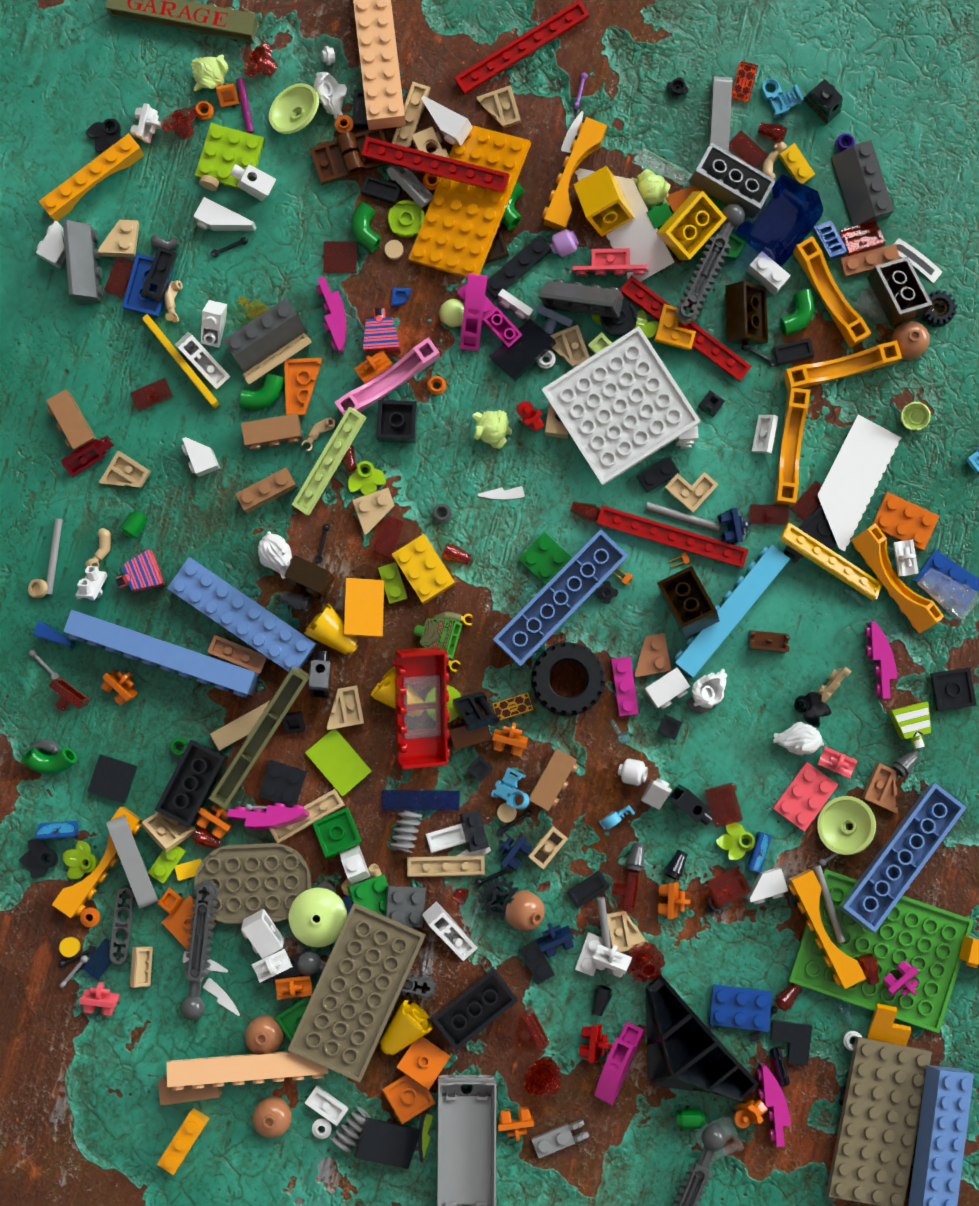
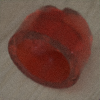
(461, 895)

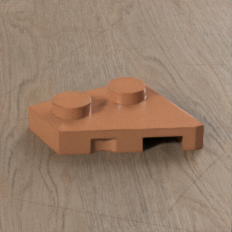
(653, 656)
(882, 788)

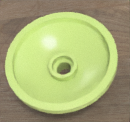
(293, 108)
(834, 824)
(325, 905)

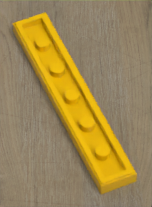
(179, 359)
(831, 561)

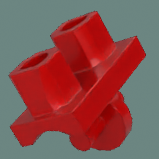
(529, 416)
(597, 1043)

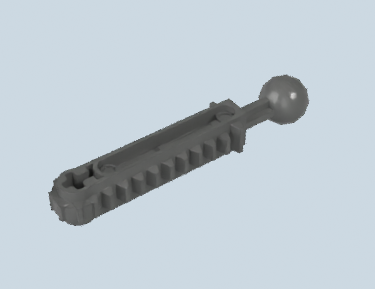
(708, 266)
(310, 964)
(192, 1005)
(713, 1139)

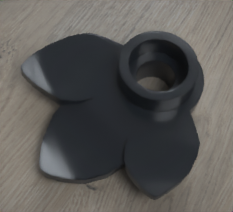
(103, 137)
(813, 708)
(37, 858)

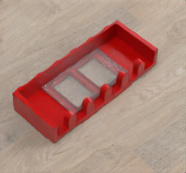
(421, 707)

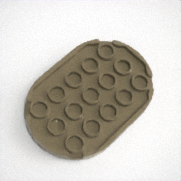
(255, 879)

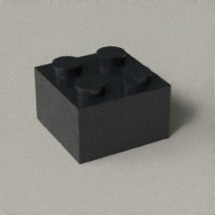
(397, 421)

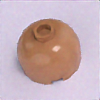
(912, 339)
(525, 911)
(264, 1035)
(272, 1117)

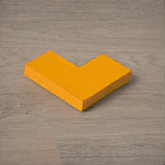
(669, 332)
(883, 1026)

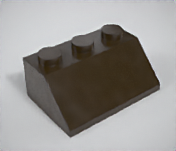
(746, 313)

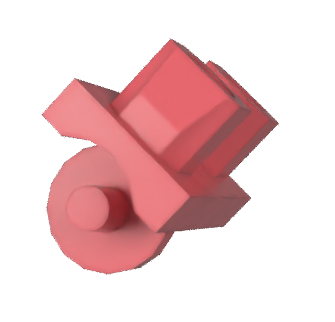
(837, 762)
(99, 997)

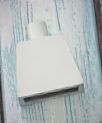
(260, 184)

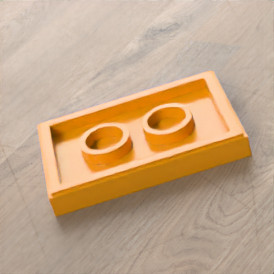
(363, 608)

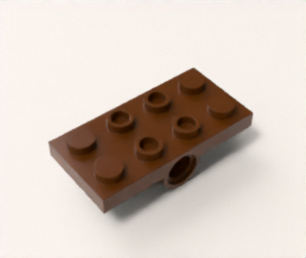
(343, 156)

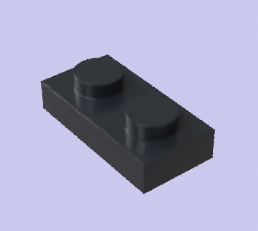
(658, 474)
(474, 830)
(536, 962)

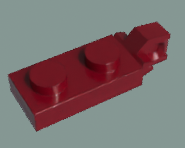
(86, 455)

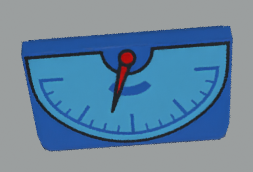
(57, 830)
(759, 852)

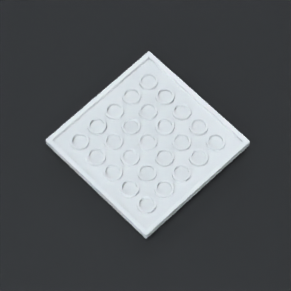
(621, 405)

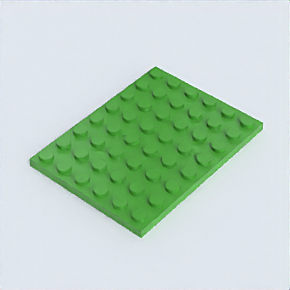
(910, 933)

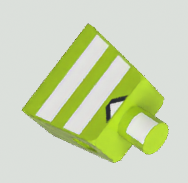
(912, 722)

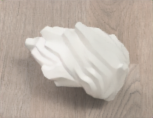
(330, 93)
(274, 553)
(709, 689)
(799, 739)

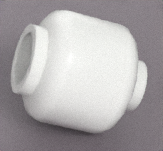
(633, 772)

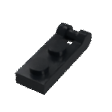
(159, 274)

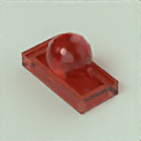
(533, 1030)

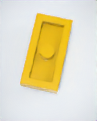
(796, 164)

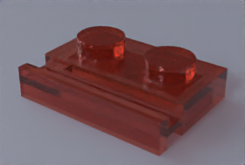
(862, 238)
(723, 805)
(728, 886)

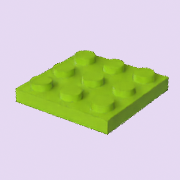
(226, 148)

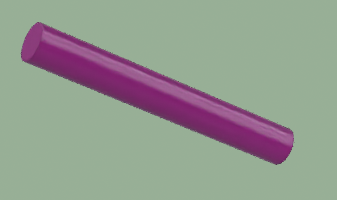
(245, 106)

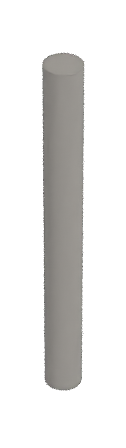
(683, 516)
(53, 555)
(829, 904)
(604, 925)

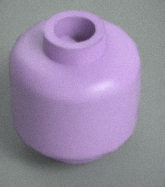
(564, 243)

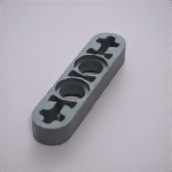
(124, 925)

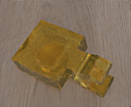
(254, 309)

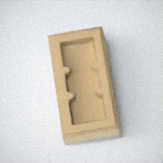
(141, 966)

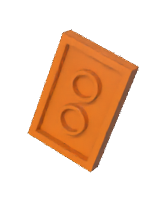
(905, 520)

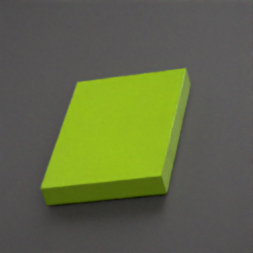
(338, 762)

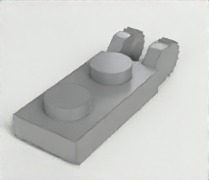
(411, 185)
(558, 1138)

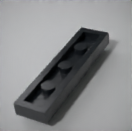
(517, 266)

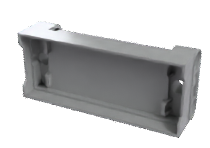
(466, 1141)

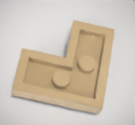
(689, 495)

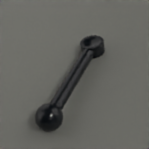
(215, 253)
(772, 362)
(319, 558)
(527, 813)
(478, 881)
(91, 949)
(754, 1036)

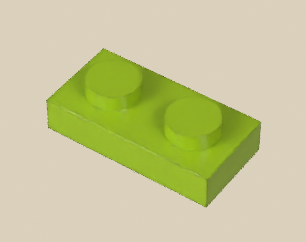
(393, 583)
(166, 863)

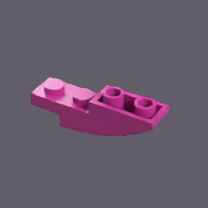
(473, 312)
(336, 320)
(496, 321)
(880, 651)
(275, 816)
(617, 1063)
(773, 1097)

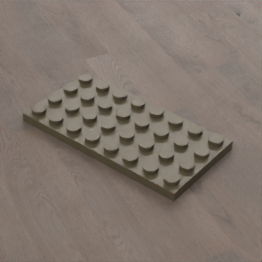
(356, 992)
(878, 1123)

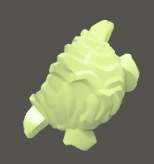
(209, 72)
(652, 188)
(492, 428)

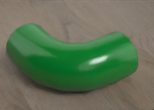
(511, 217)
(361, 228)
(801, 316)
(265, 396)
(49, 763)

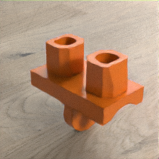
(373, 366)
(121, 683)
(510, 736)
(207, 816)
(674, 897)
(293, 987)
(749, 1113)
(524, 1120)

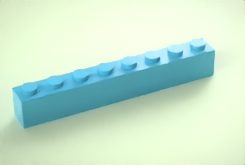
(732, 610)

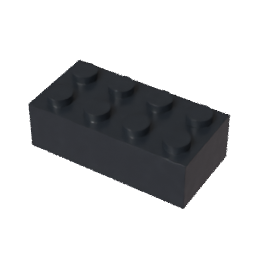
(191, 783)
(474, 1008)

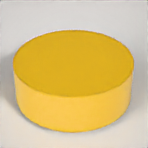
(69, 946)

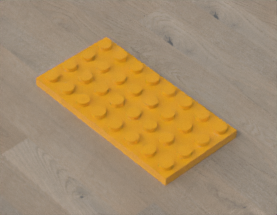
(466, 217)

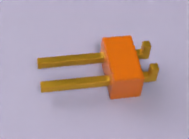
(626, 579)

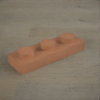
(867, 260)
(237, 654)

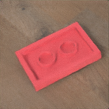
(805, 796)

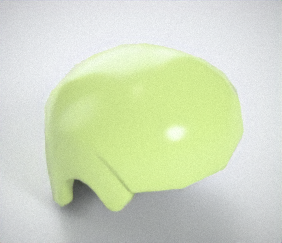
(452, 312)
(915, 416)

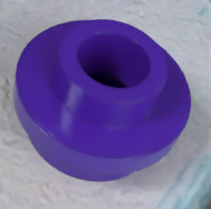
(847, 138)

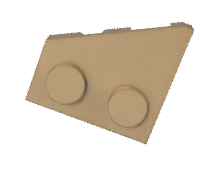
(372, 508)
(345, 709)

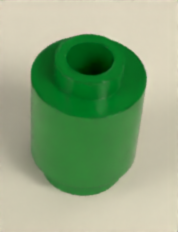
(133, 524)
(690, 1119)

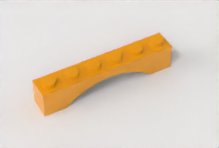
(589, 140)
(65, 196)
(845, 317)
(860, 362)
(788, 465)
(919, 610)
(808, 892)
(72, 898)

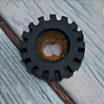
(946, 303)

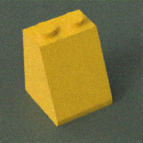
(603, 201)

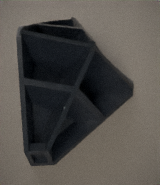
(686, 1052)

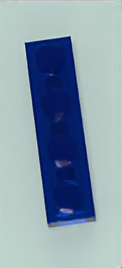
(420, 800)

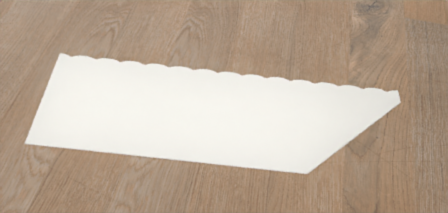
(637, 234)
(855, 477)

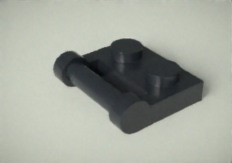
(470, 713)

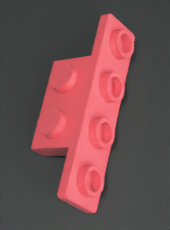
(610, 261)

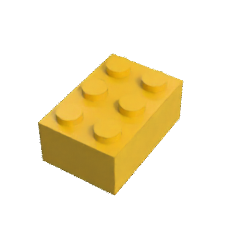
(691, 225)
(423, 569)

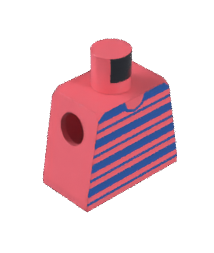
(380, 334)
(141, 573)

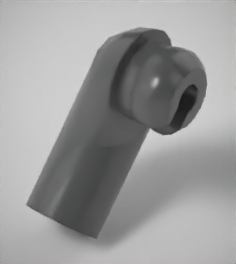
(157, 242)
(698, 709)
(46, 745)

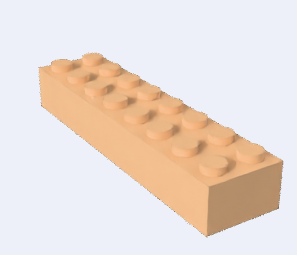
(379, 64)

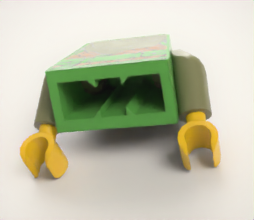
(442, 632)

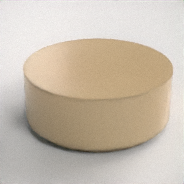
(209, 182)
(394, 250)
(37, 588)
(506, 813)

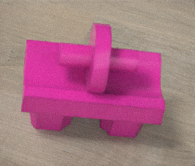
(895, 985)

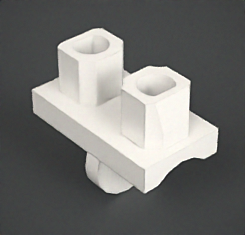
(147, 123)
(905, 558)
(91, 585)
(611, 959)
(272, 965)

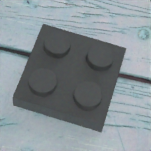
(405, 904)

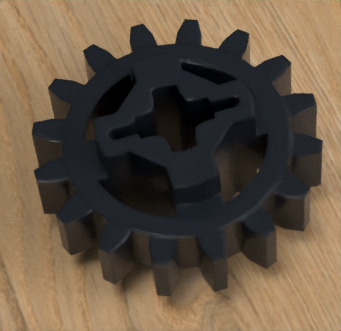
(494, 889)

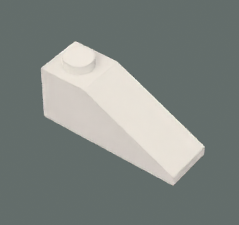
(452, 124)
(219, 218)
(202, 360)
(449, 931)

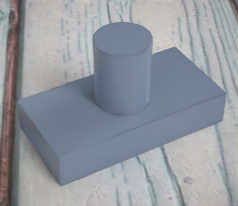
(553, 319)

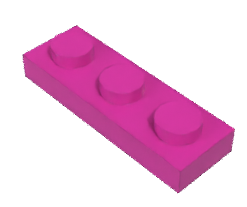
(624, 686)

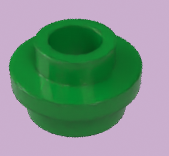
(173, 747)

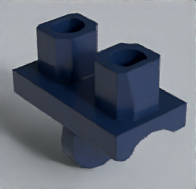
(735, 525)
(521, 845)
(554, 937)

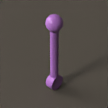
(583, 77)

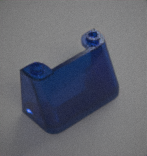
(784, 220)

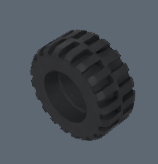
(594, 679)

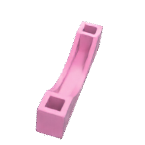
(407, 367)

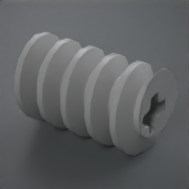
(405, 831)
(352, 1132)

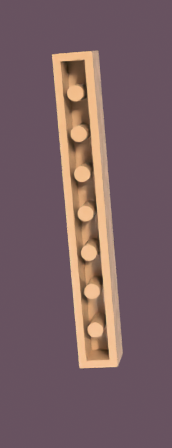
(240, 1069)

